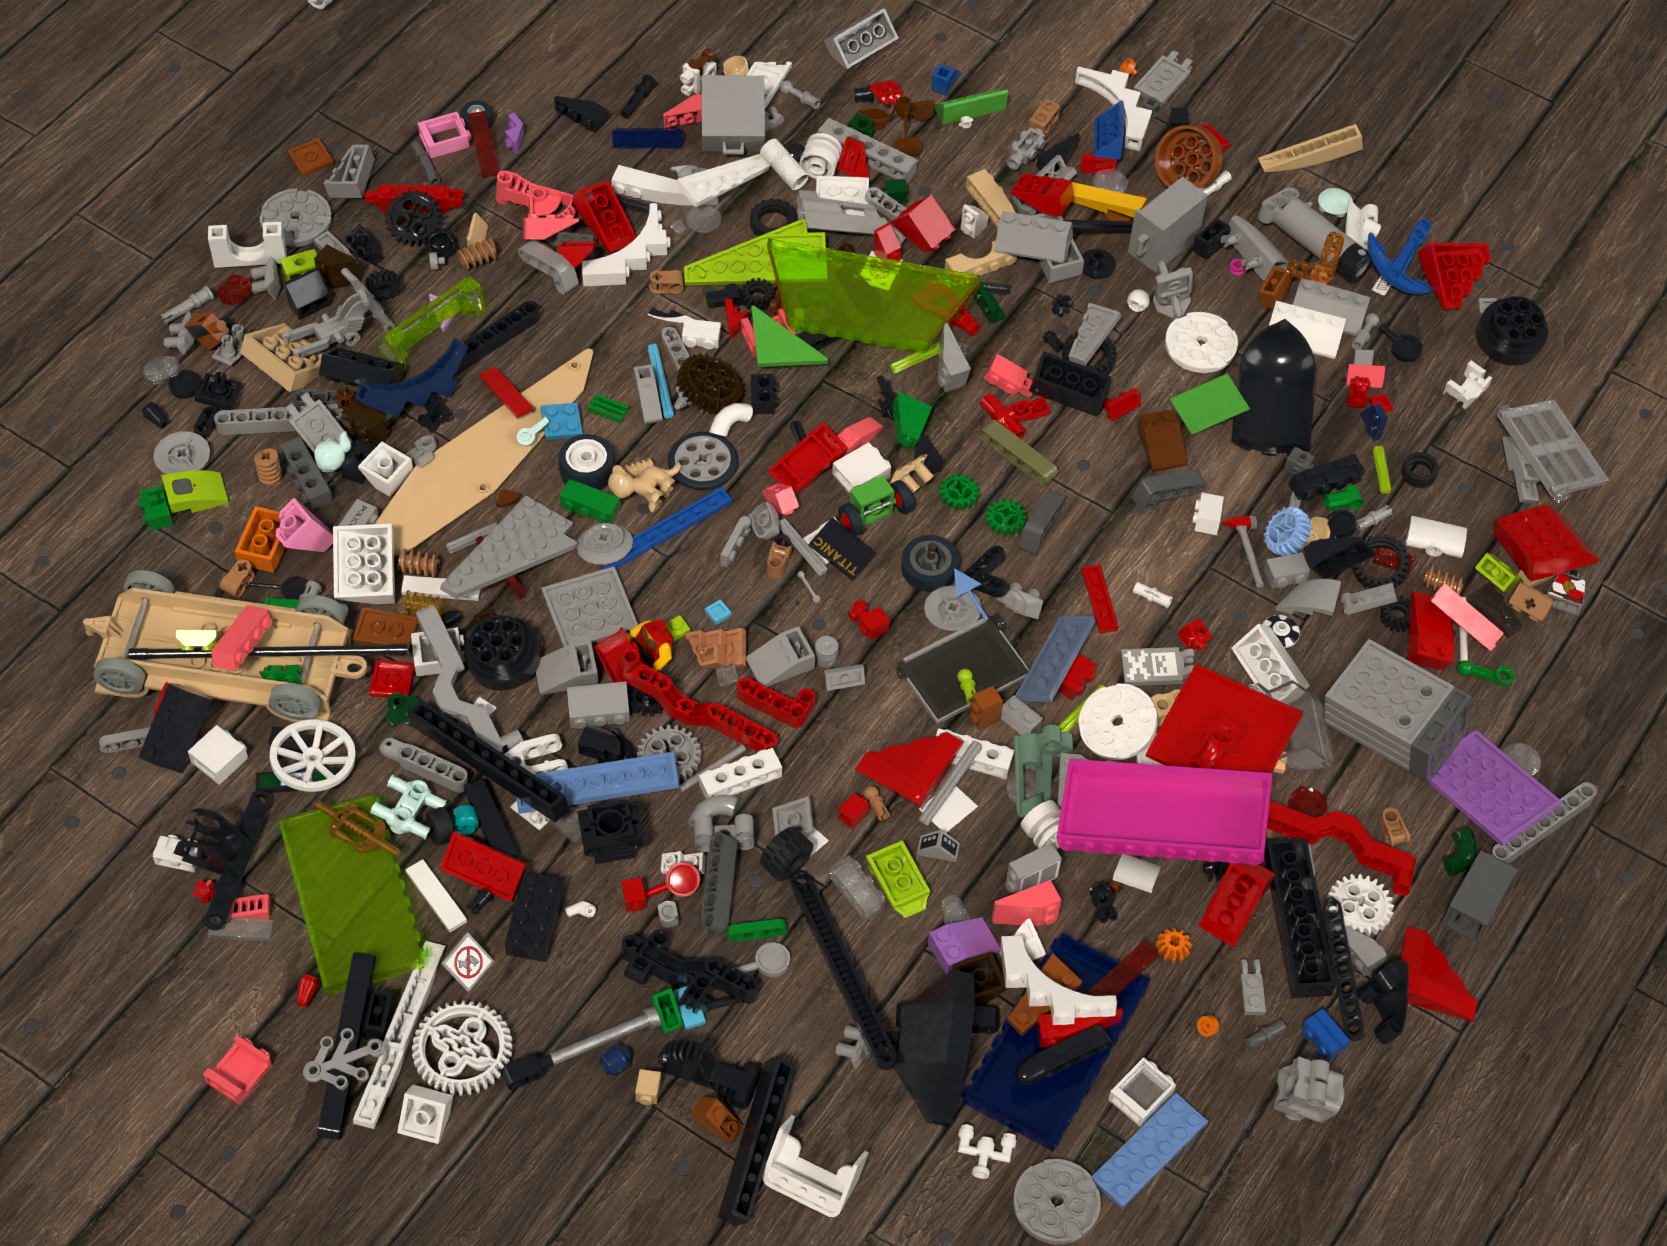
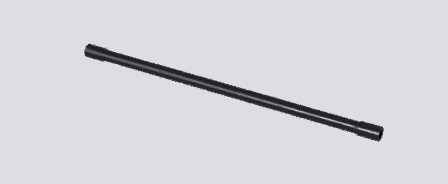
(391, 649)

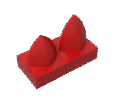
(1094, 164)
(1122, 404)

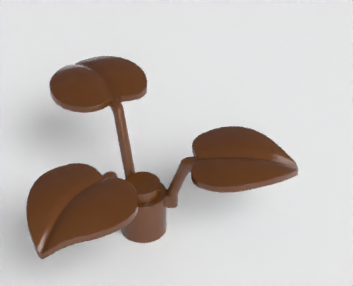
(919, 110)

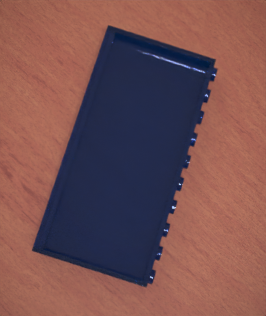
(1047, 1107)

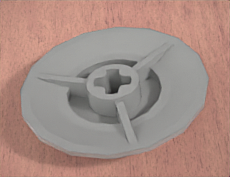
(181, 452)
(604, 544)
(950, 612)

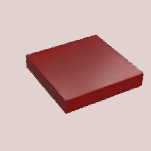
(391, 678)

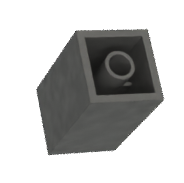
(1479, 896)

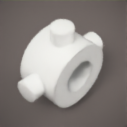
(966, 122)

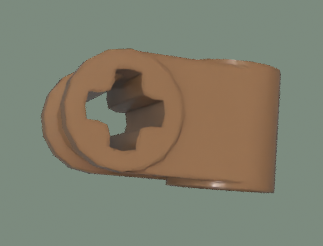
(668, 282)
(777, 560)
(236, 579)
(1395, 830)

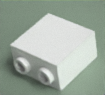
(218, 754)

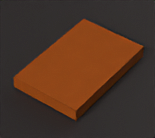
(384, 628)

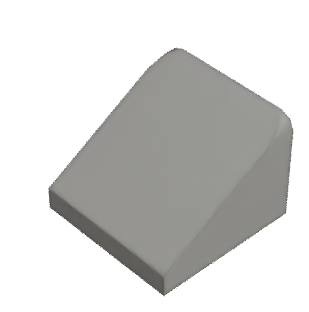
(1363, 357)

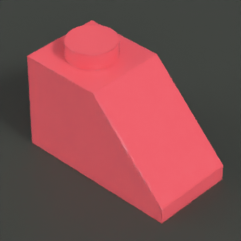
(781, 497)

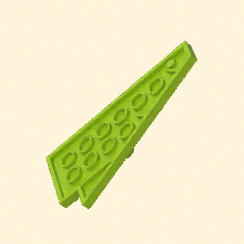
(748, 259)

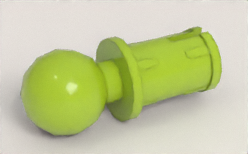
(967, 684)

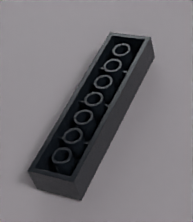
(1299, 919)

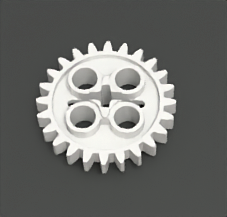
(1364, 890)

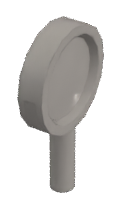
(770, 960)

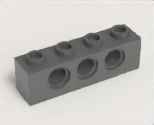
(305, 472)

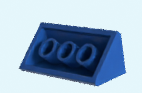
(1109, 132)

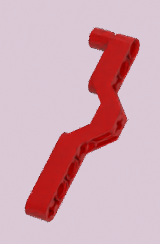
(695, 713)
(1349, 830)

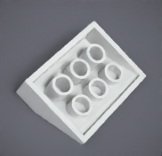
(364, 563)

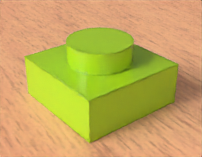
(677, 628)

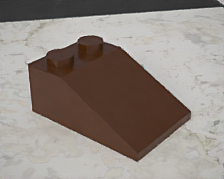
(1162, 440)

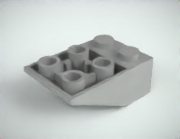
(782, 658)
(566, 668)

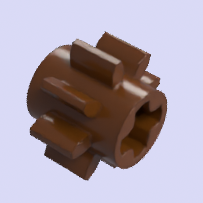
(344, 397)

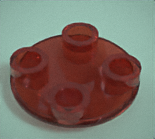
(234, 289)
(1308, 802)

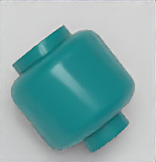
(465, 819)

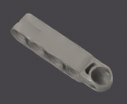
(398, 750)

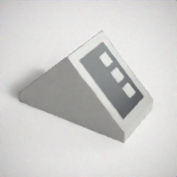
(938, 846)

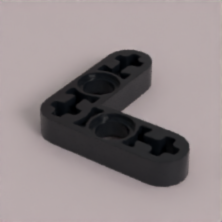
(992, 558)

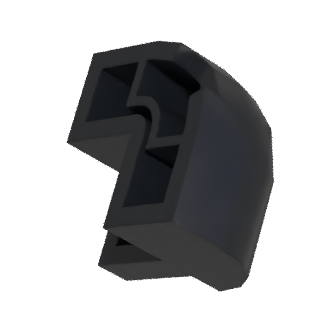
(599, 745)

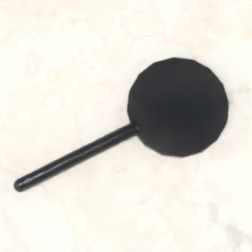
(290, 589)

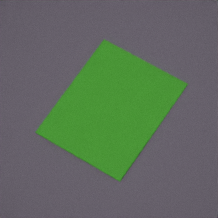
(1209, 404)

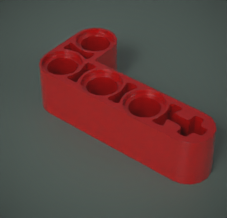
(750, 691)

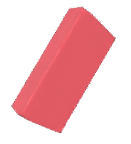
(1374, 373)

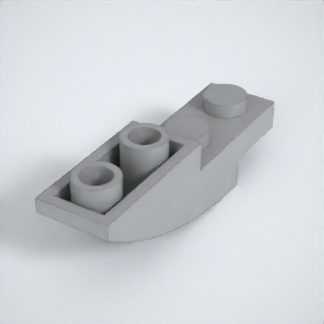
(1524, 474)

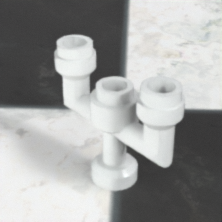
(985, 1149)

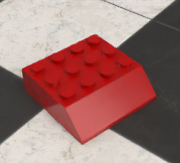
(1542, 542)

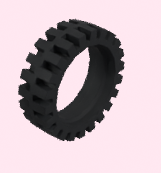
(1107, 347)
(1389, 543)

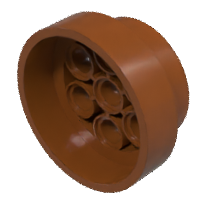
(1169, 161)

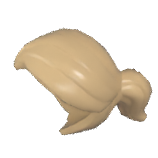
(1319, 530)

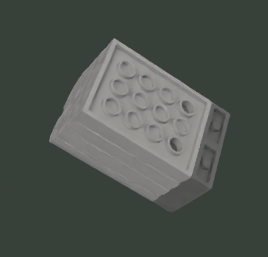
(1398, 710)

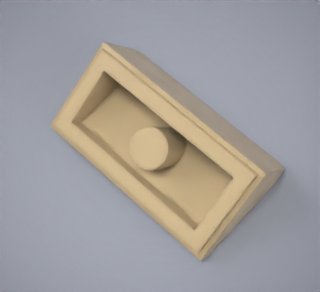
(477, 230)

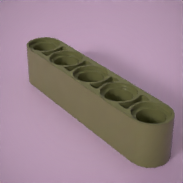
(1018, 452)

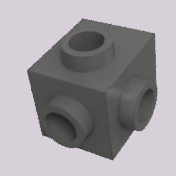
(1299, 461)

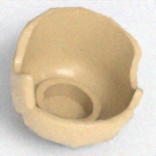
(736, 66)

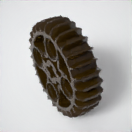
(709, 382)

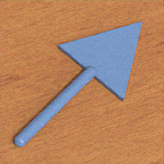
(965, 584)

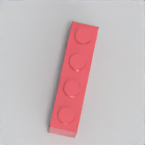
(241, 637)

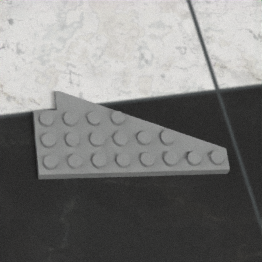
(517, 543)

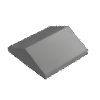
(795, 814)

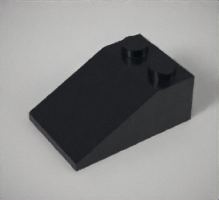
(1336, 554)

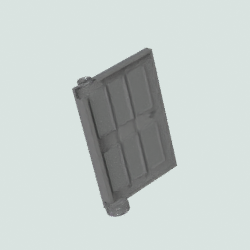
(1552, 448)

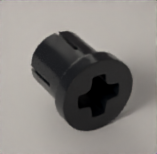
(863, 94)

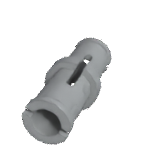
(1373, 517)

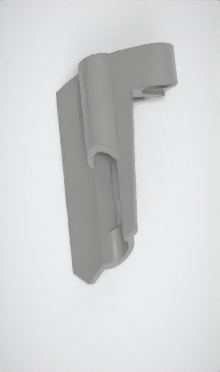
(828, 214)

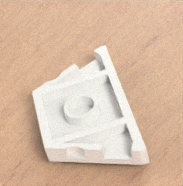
(773, 76)

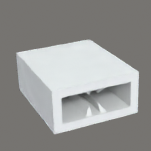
(861, 467)

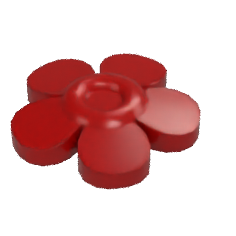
(204, 890)

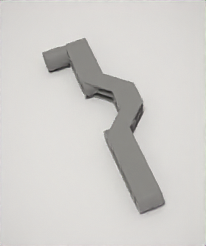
(443, 690)

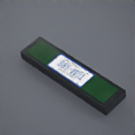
(270, 783)

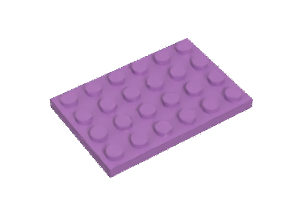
(1493, 789)

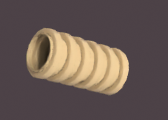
(636, 469)

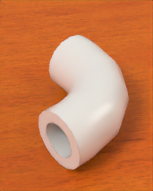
(730, 415)

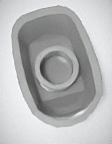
(765, 521)

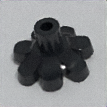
(1061, 305)

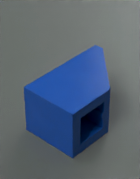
(944, 78)

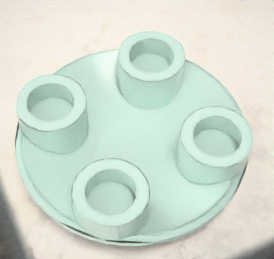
(1334, 201)

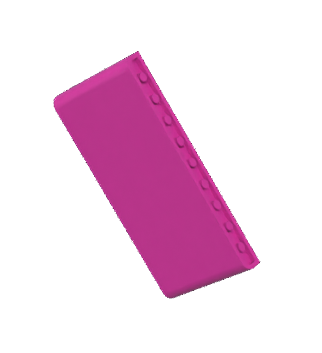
(1165, 811)

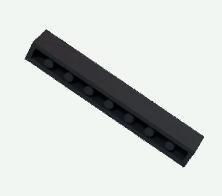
(756, 1141)

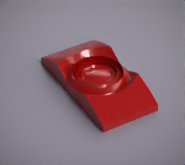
(808, 459)

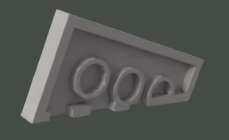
(1094, 329)

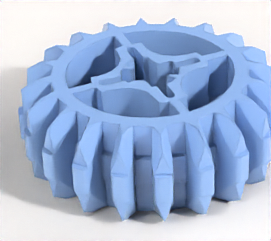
(1287, 531)

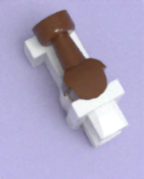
(693, 72)

